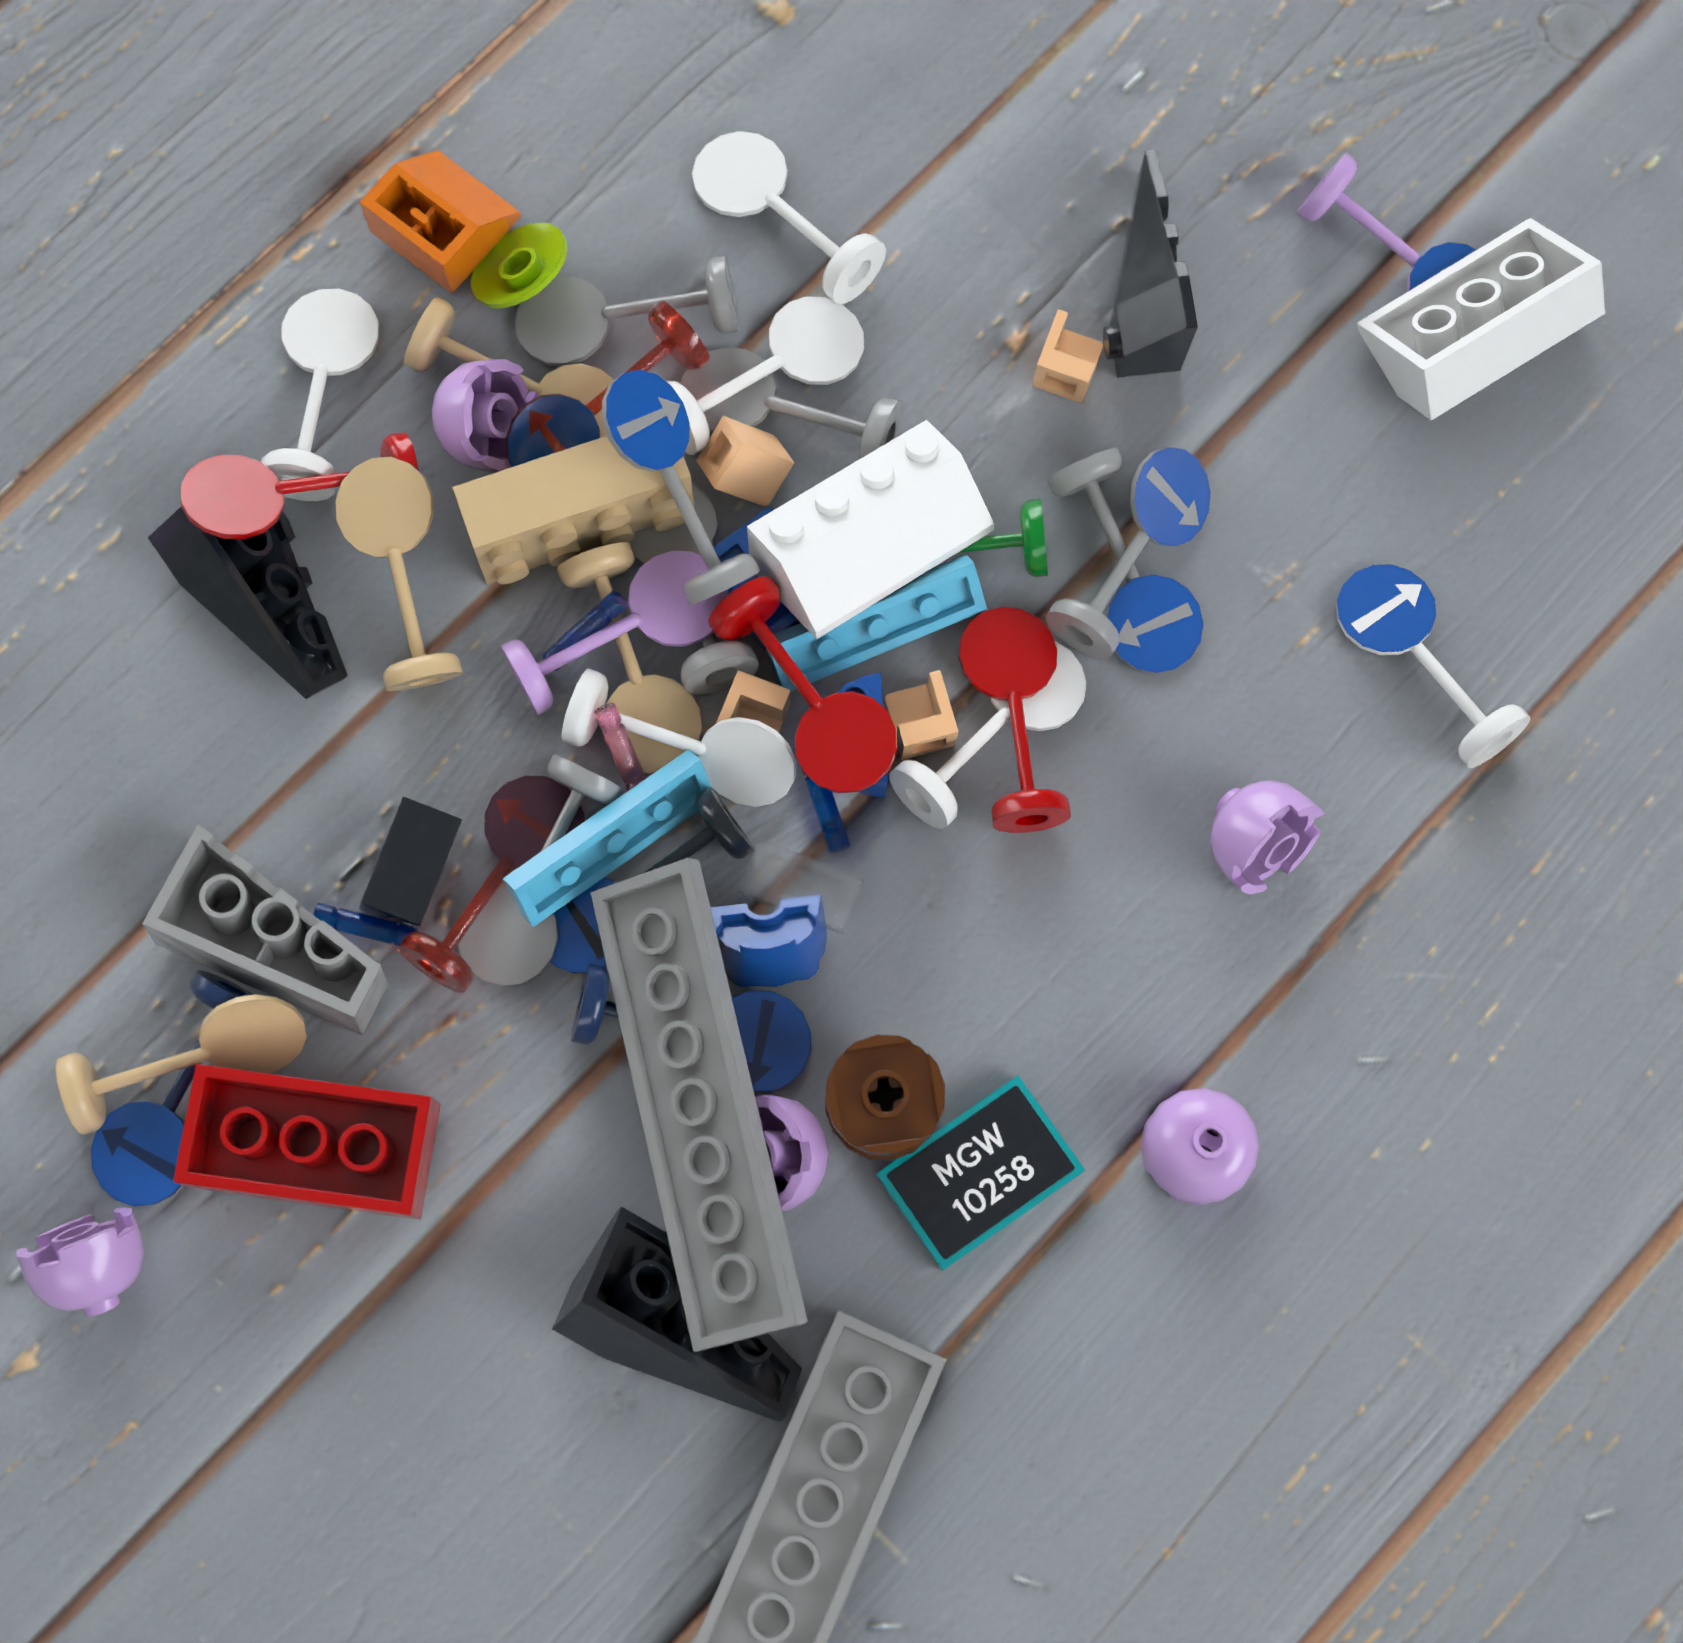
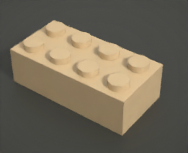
(563, 507)

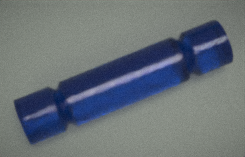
(591, 623)
(828, 816)
(362, 924)

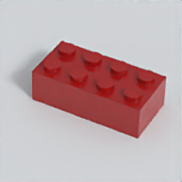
(307, 1141)

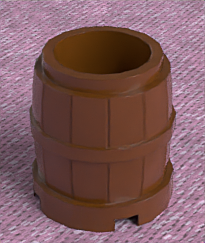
(862, 1124)

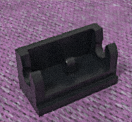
(410, 863)

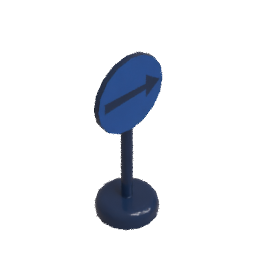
(769, 1024)
(141, 1141)

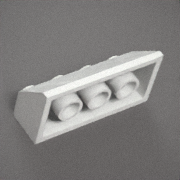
(1484, 317)
(870, 529)

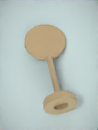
(432, 336)
(385, 513)
(647, 697)
(240, 1034)

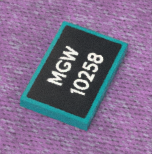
(980, 1173)

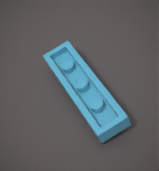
(915, 610)
(607, 839)

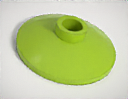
(519, 265)

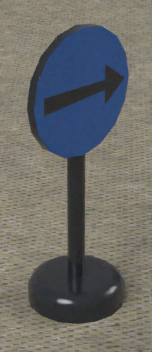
(576, 921)

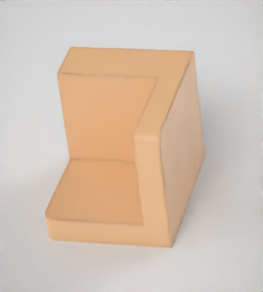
(1067, 361)
(745, 461)
(756, 700)
(922, 717)

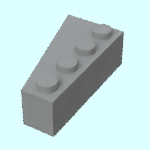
(260, 935)

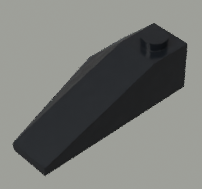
(1153, 299)
(257, 595)
(633, 1314)

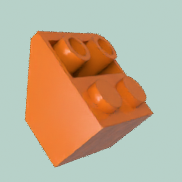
(437, 216)

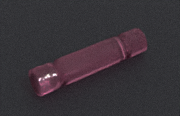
(620, 745)

